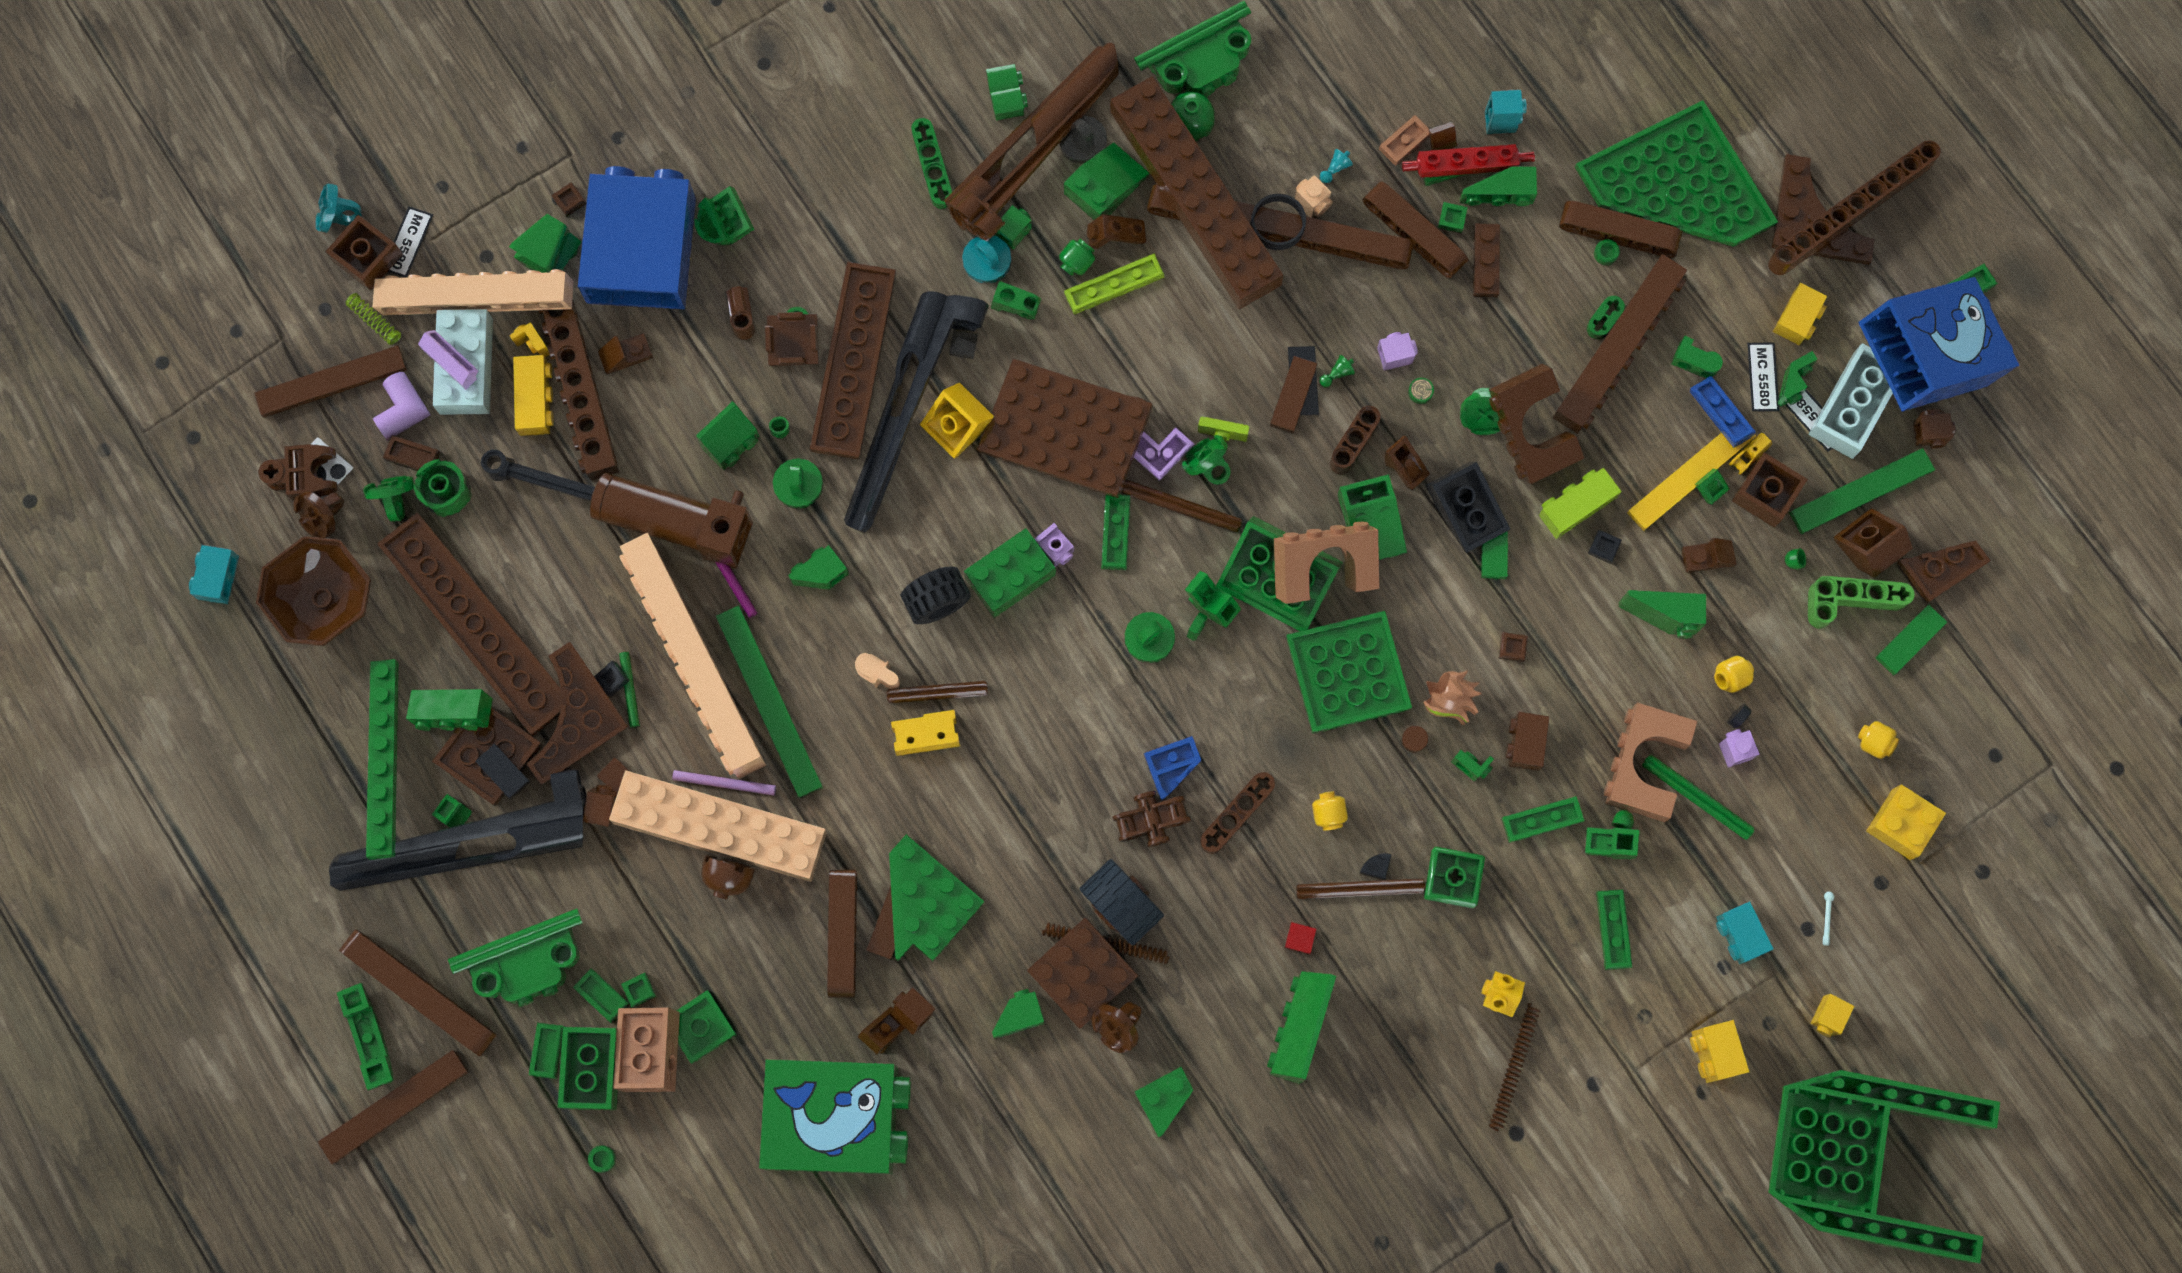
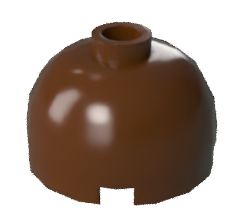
(726, 876)

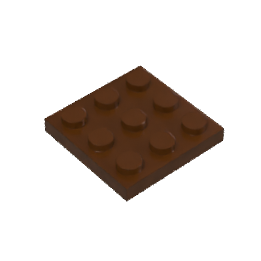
(466, 746)
(1082, 972)

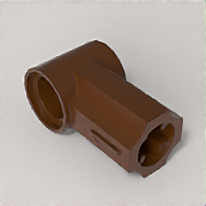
(740, 312)

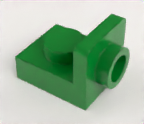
(1468, 765)

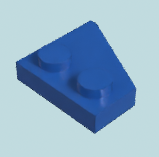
(1172, 764)

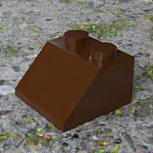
(1874, 542)

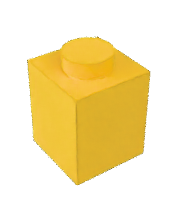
(1832, 1015)

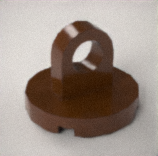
(318, 513)
(1117, 1026)

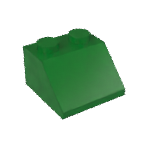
(728, 436)

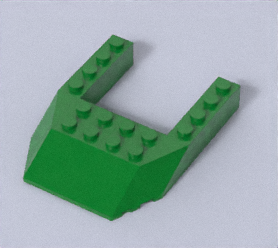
(1834, 1151)

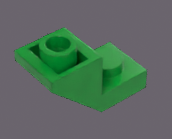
(1793, 384)

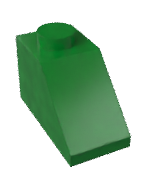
(1019, 1014)

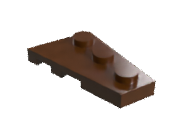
(1940, 570)

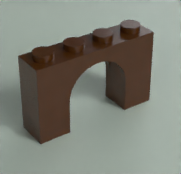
(1511, 403)

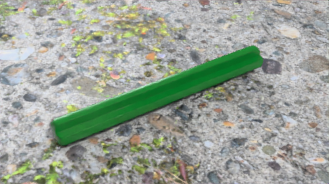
(1698, 797)

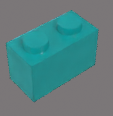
(1504, 111)
(213, 574)
(1743, 933)

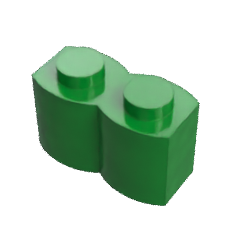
(1005, 92)

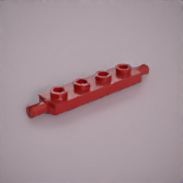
(1467, 160)

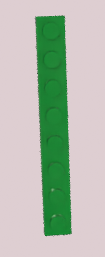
(382, 759)

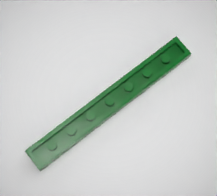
(769, 702)

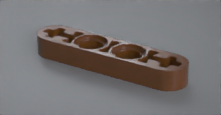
(1239, 814)

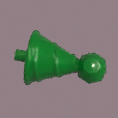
(1341, 369)

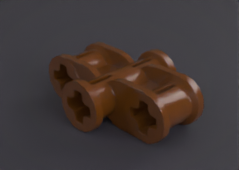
(1142, 822)

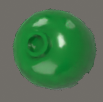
(1196, 113)

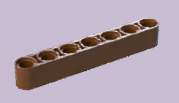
(417, 992)

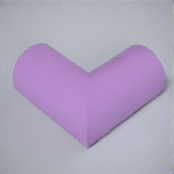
(407, 407)
(1162, 457)

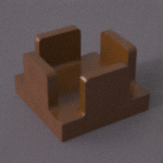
(792, 339)

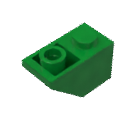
(820, 571)

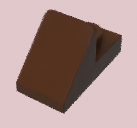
(625, 353)
(1406, 462)
(1708, 556)
(881, 1032)

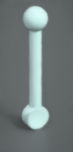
(1829, 897)

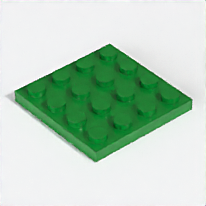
(1348, 672)

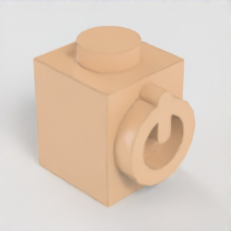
(1313, 196)

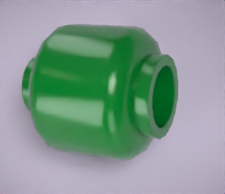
(1077, 257)

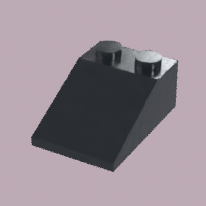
(1468, 506)

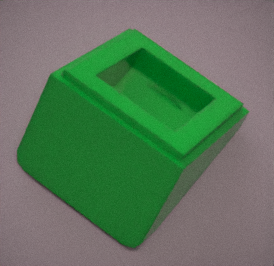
(451, 812)

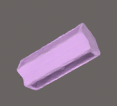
(448, 358)

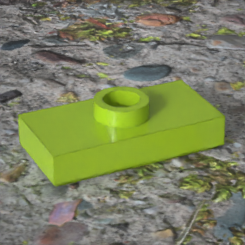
(1226, 429)

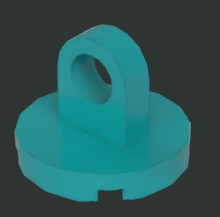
(333, 208)
(986, 260)

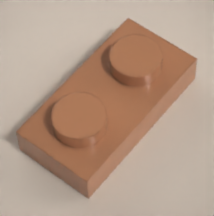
(1405, 140)

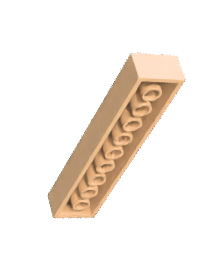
(694, 659)

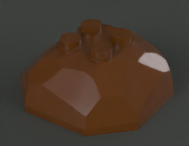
(313, 591)

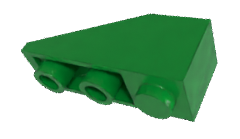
(1509, 186)

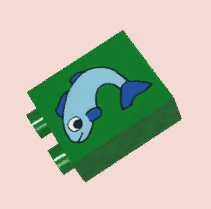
(833, 1117)

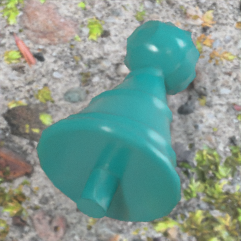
(1338, 162)

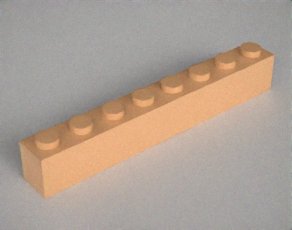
(467, 292)

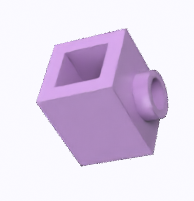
(1396, 350)
(1738, 747)

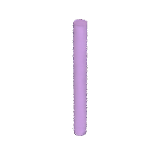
(724, 782)

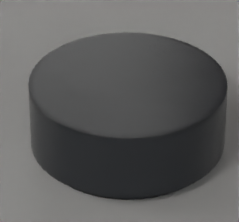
(1739, 716)

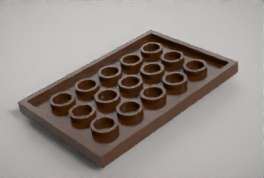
(1065, 428)

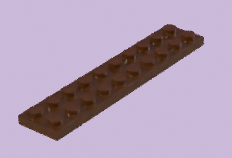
(474, 623)

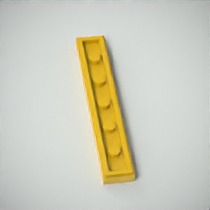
(1683, 481)

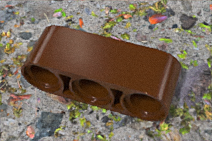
(1359, 429)

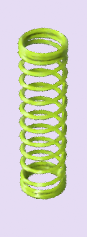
(356, 301)

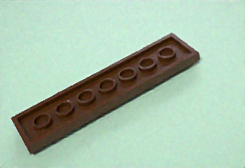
(853, 361)

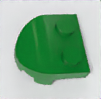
(723, 218)

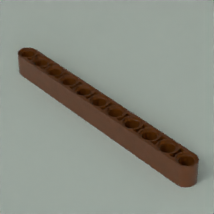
(1317, 236)

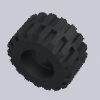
(935, 595)

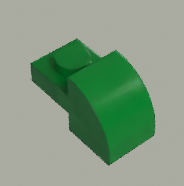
(1612, 843)

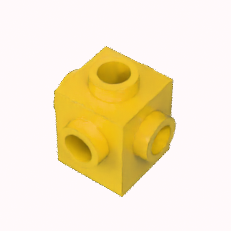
(1502, 993)

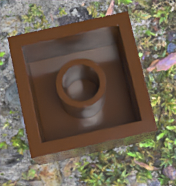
(364, 252)
(1769, 490)

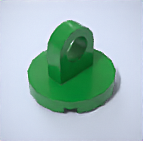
(1478, 414)
(1205, 457)
(798, 483)
(390, 492)
(1149, 637)

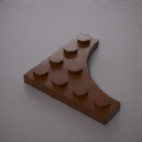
(1800, 206)
(584, 719)

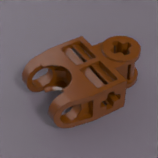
(299, 471)

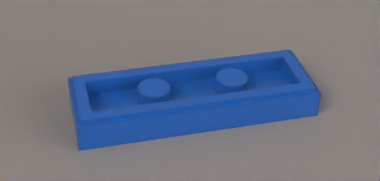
(1722, 411)

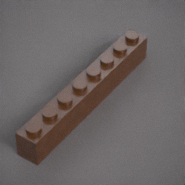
(1620, 343)

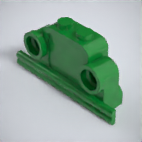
(1201, 55)
(523, 962)

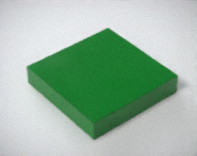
(702, 1027)

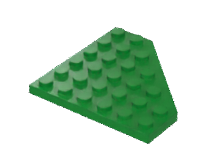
(1680, 177)

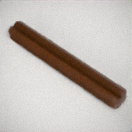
(935, 692)

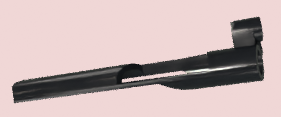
(925, 338)

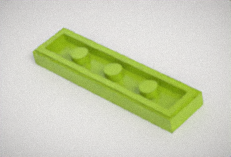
(1114, 284)

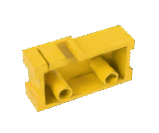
(925, 733)

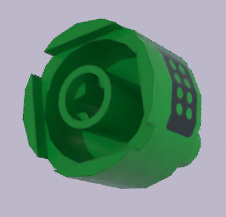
(452, 497)

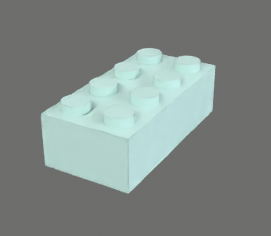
(472, 337)
(1853, 404)

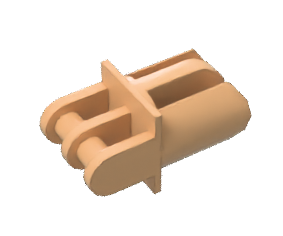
(876, 671)

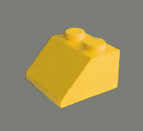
(956, 419)

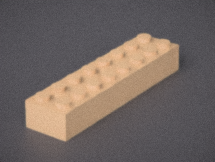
(718, 826)

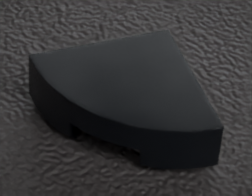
(1377, 866)

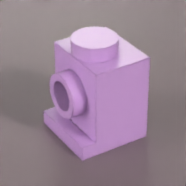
(1059, 555)

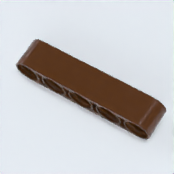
(1412, 225)
(1621, 228)
(842, 934)

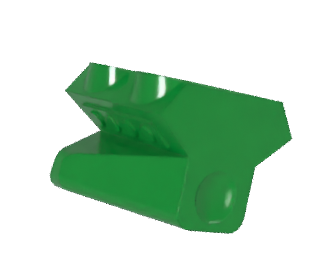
(546, 245)

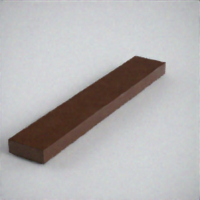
(330, 381)
(393, 1107)

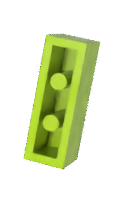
(1579, 502)

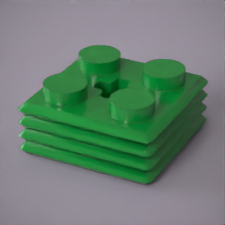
(1468, 868)

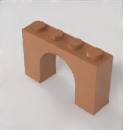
(1297, 551)
(1627, 789)

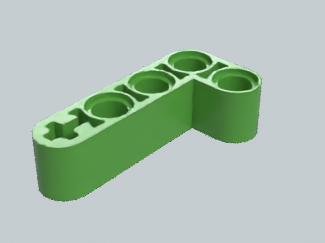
(1861, 597)

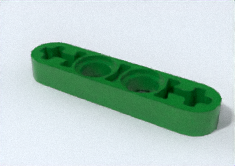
(934, 162)

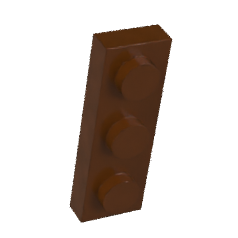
(1486, 260)

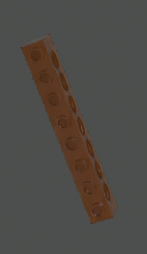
(586, 390)

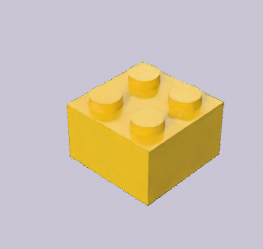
(1906, 822)
(1719, 1051)

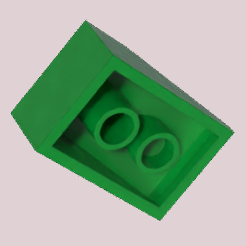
(1104, 181)
(1669, 611)

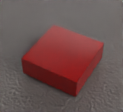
(1300, 938)

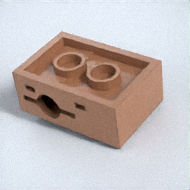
(646, 1050)

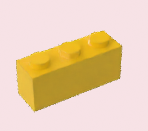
(532, 395)

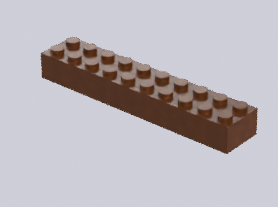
(1196, 193)

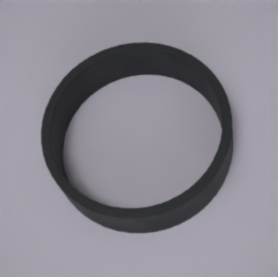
(1286, 199)

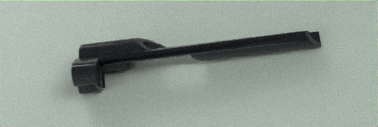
(536, 830)

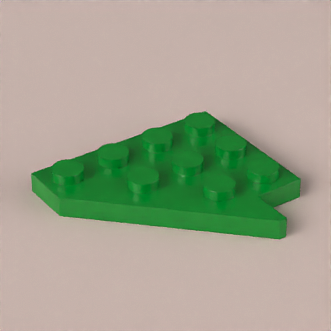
(926, 901)

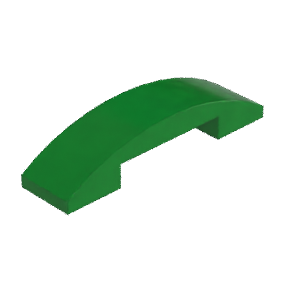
(367, 1036)

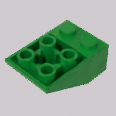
(1375, 503)

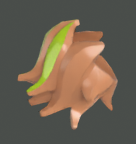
(1452, 697)

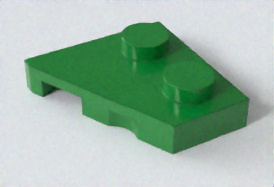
(1164, 1099)

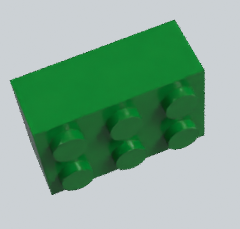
(1010, 572)
(587, 1069)

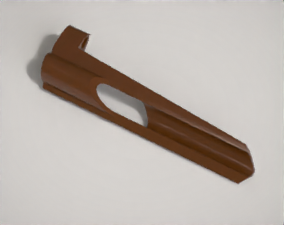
(982, 193)

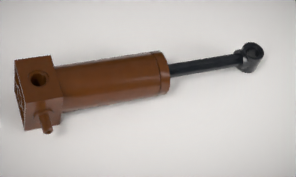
(714, 529)

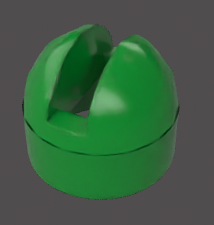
(779, 427)
(1795, 559)
(1623, 819)

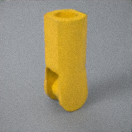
(1752, 452)

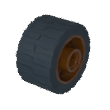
(1121, 902)

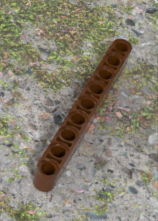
(1847, 214)

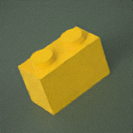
(1800, 314)

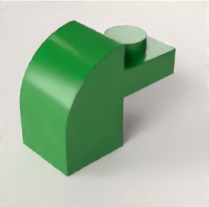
(1211, 600)

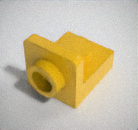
(528, 334)

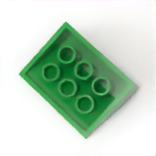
(1251, 576)
(1302, 1026)

